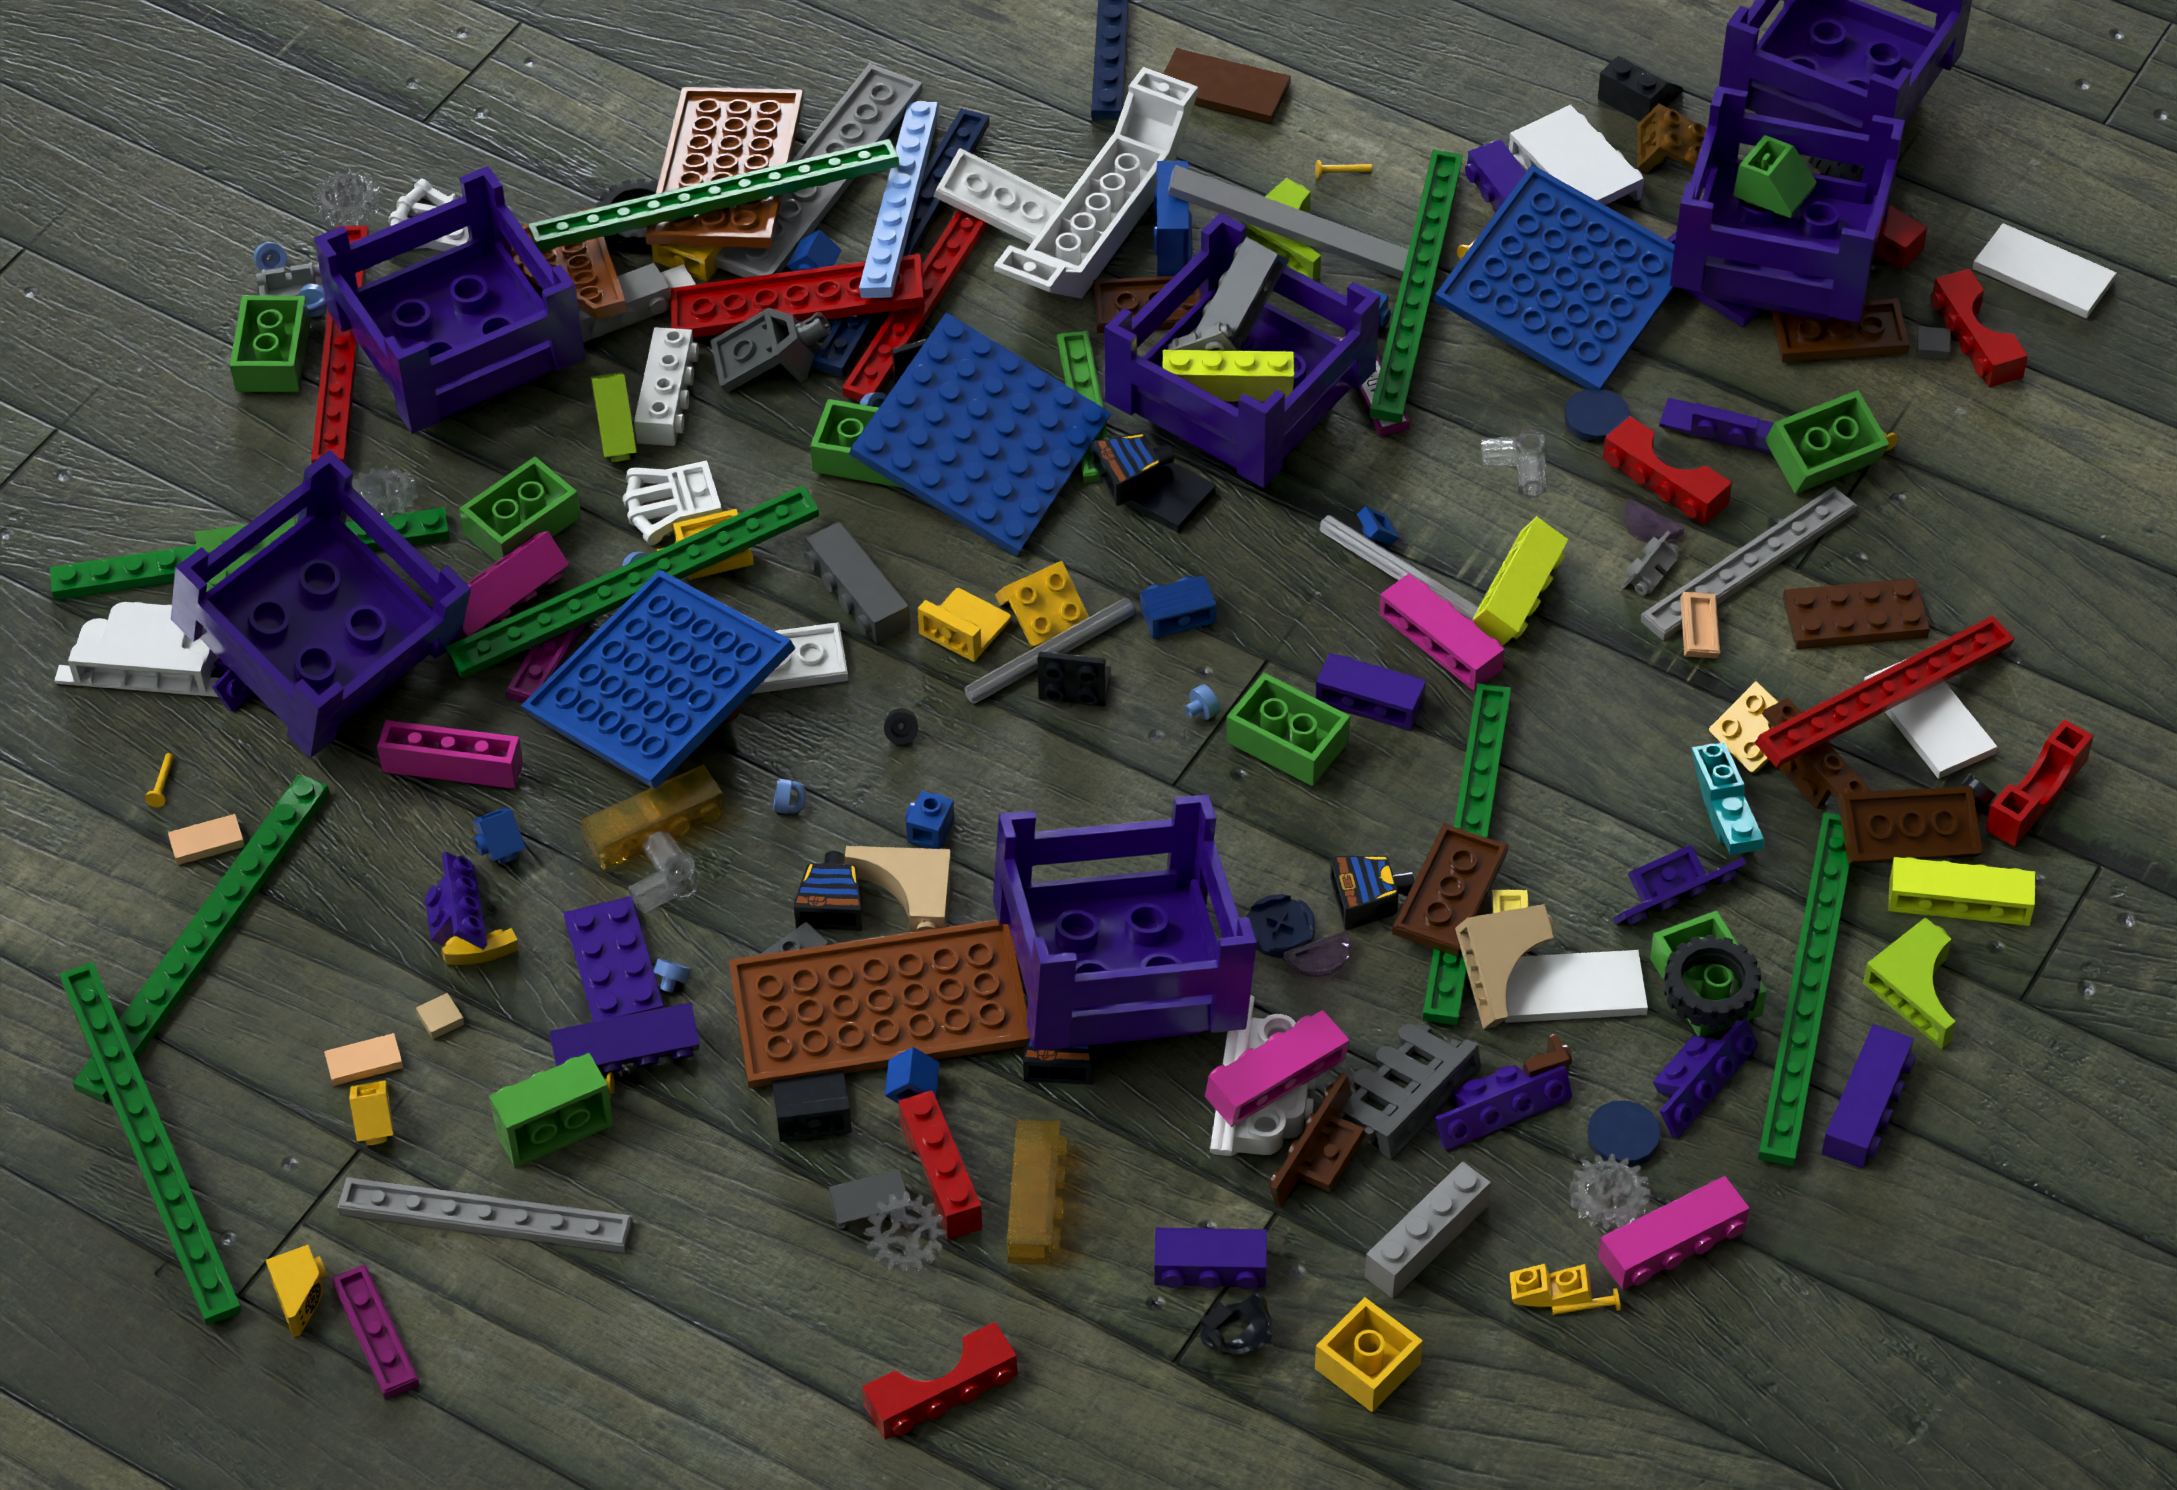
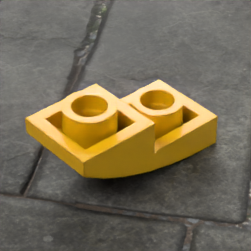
(464, 953)
(1543, 1289)

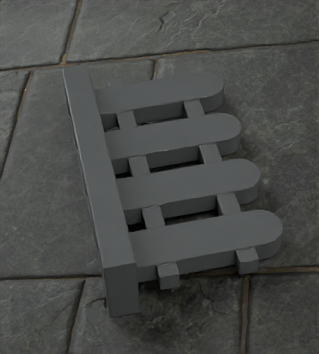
(1423, 1097)

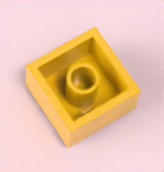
(1368, 1354)

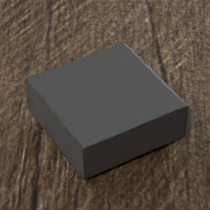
(1933, 342)

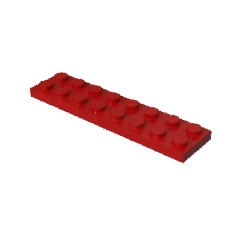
(801, 293)

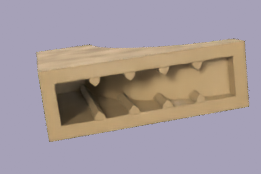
(913, 875)
(1492, 948)

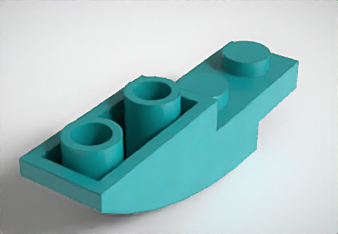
(1725, 799)

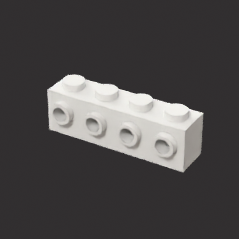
(665, 386)

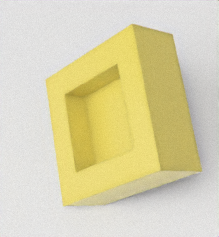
(1508, 900)

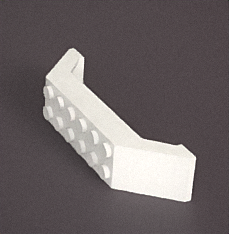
(1110, 192)

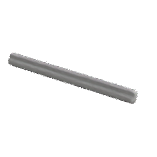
(1389, 562)
(1060, 644)

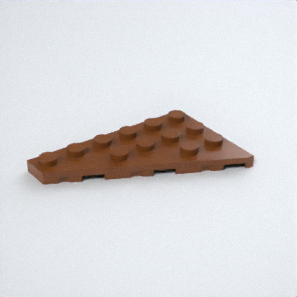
(592, 273)

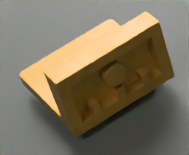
(1668, 134)

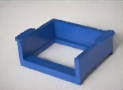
(1174, 224)

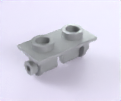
(278, 283)
(1212, 338)
(1657, 554)

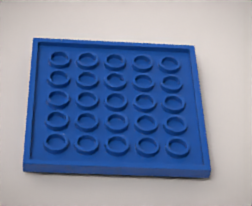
(1562, 279)
(980, 434)
(658, 678)

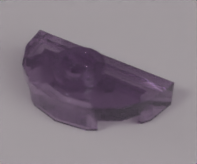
(1646, 523)
(1321, 956)

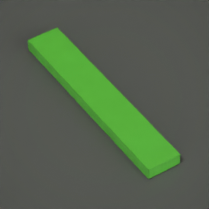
(1081, 376)

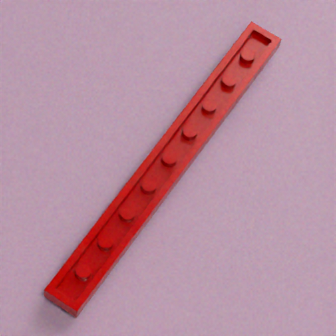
(904, 324)
(337, 379)
(1883, 691)

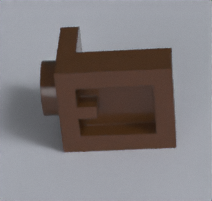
(1557, 1055)

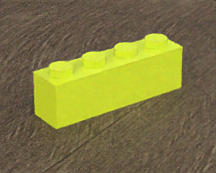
(1234, 372)
(1520, 581)
(1962, 891)

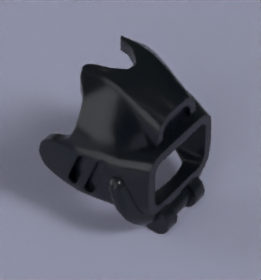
(1253, 1313)

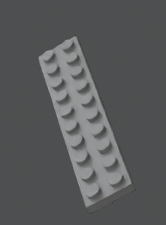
(860, 117)

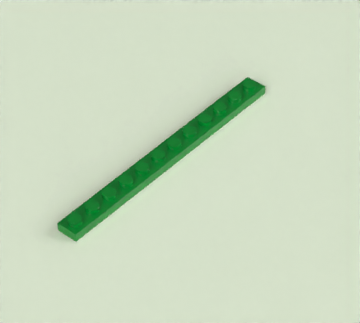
(713, 195)
(1416, 287)
(160, 565)
(618, 586)
(1472, 815)
(212, 923)
(1806, 996)
(150, 1145)

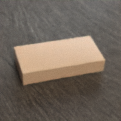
(1700, 625)
(206, 839)
(363, 1059)

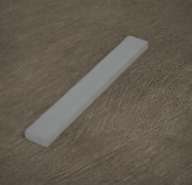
(1287, 221)
(1754, 558)
(485, 1215)

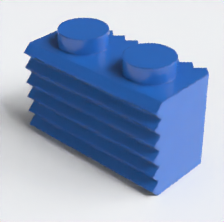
(1178, 606)

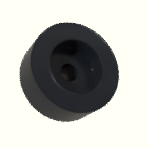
(898, 732)
(1980, 790)

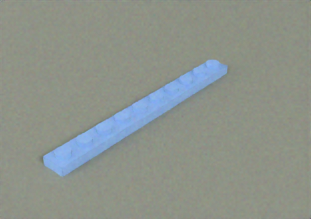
(899, 201)

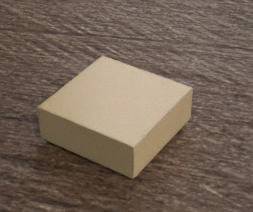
(440, 1016)

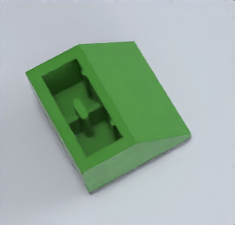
(1774, 177)

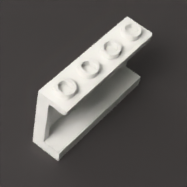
(1576, 155)

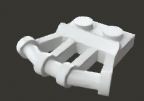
(408, 205)
(691, 491)

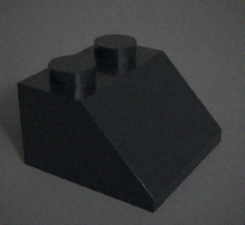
(1635, 88)

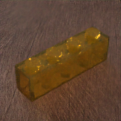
(670, 808)
(1034, 1192)

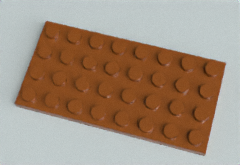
(719, 137)
(877, 997)

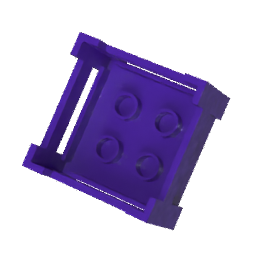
(1840, 59)
(1793, 265)
(461, 319)
(1245, 431)
(316, 611)
(1130, 948)

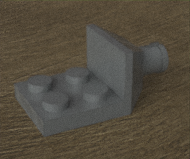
(764, 343)

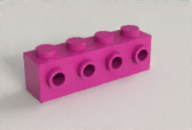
(512, 580)
(1441, 631)
(450, 754)
(1276, 1067)
(1673, 1233)

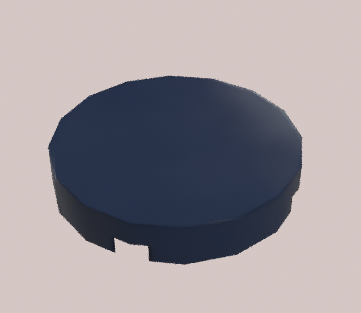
(1595, 414)
(1281, 924)
(1625, 1131)

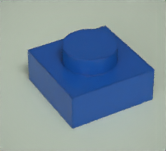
(1377, 526)

